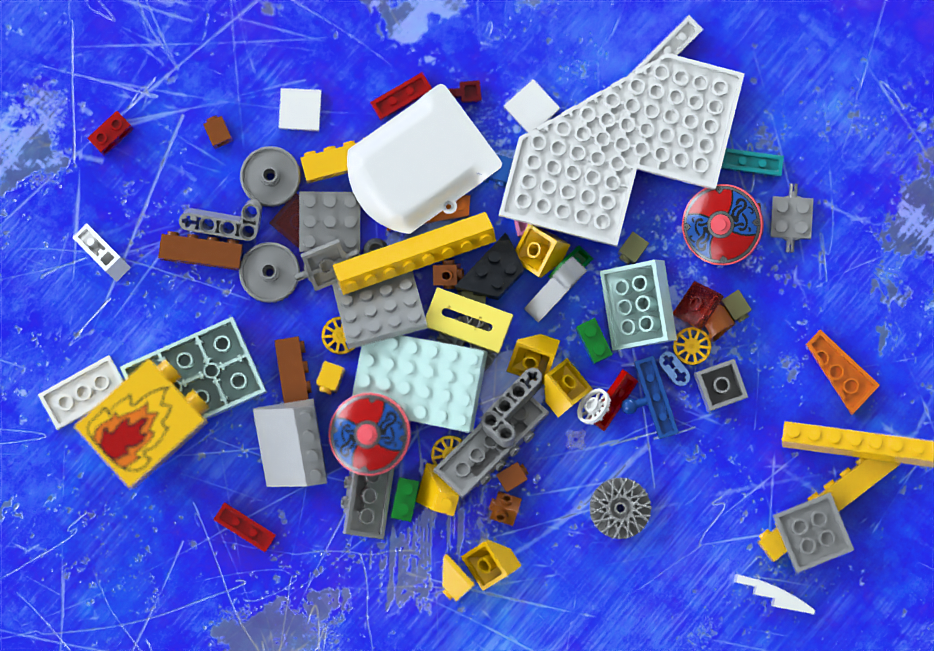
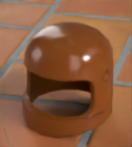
(719, 323)

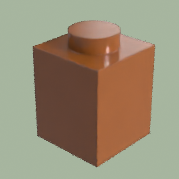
(217, 131)
(512, 476)

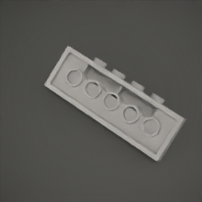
(480, 455)
(366, 504)

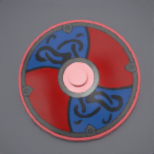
(722, 224)
(369, 434)

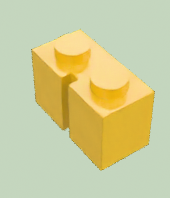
(330, 378)

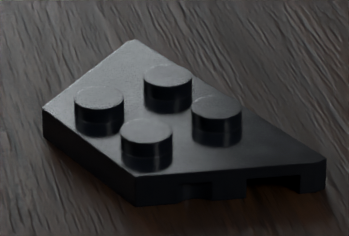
(494, 271)

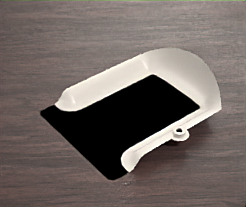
(419, 162)

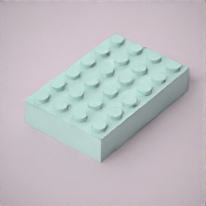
(211, 364)
(426, 377)

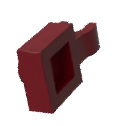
(468, 91)

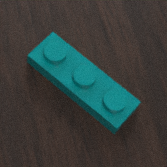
(753, 162)

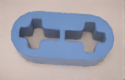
(678, 366)

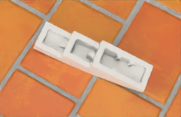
(779, 597)

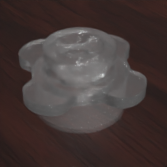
(575, 434)

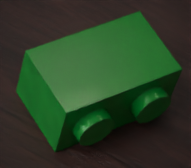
(594, 341)
(405, 499)

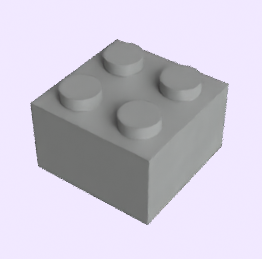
(720, 385)

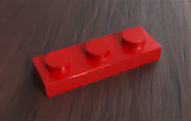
(401, 96)
(617, 392)
(244, 527)

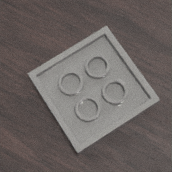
(328, 218)
(813, 532)

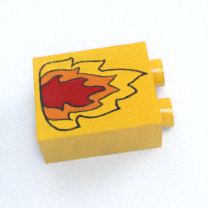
(143, 422)

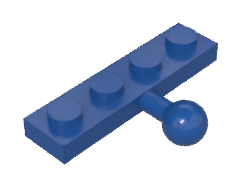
(654, 397)

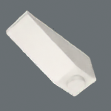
(101, 252)

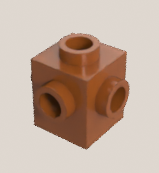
(441, 276)
(504, 508)

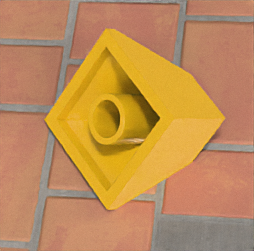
(540, 250)
(533, 352)
(564, 387)
(436, 493)
(490, 563)
(454, 579)

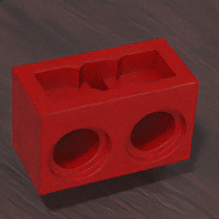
(110, 133)

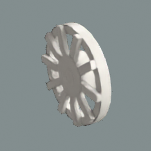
(593, 406)

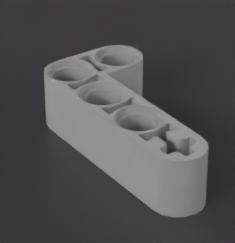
(220, 219)
(555, 289)
(515, 404)

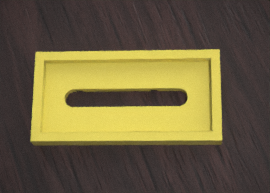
(488, 340)

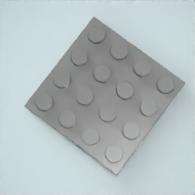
(380, 310)

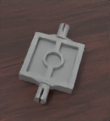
(791, 217)
(320, 262)

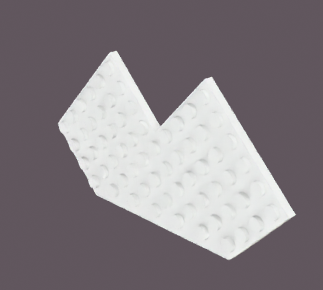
(583, 163)

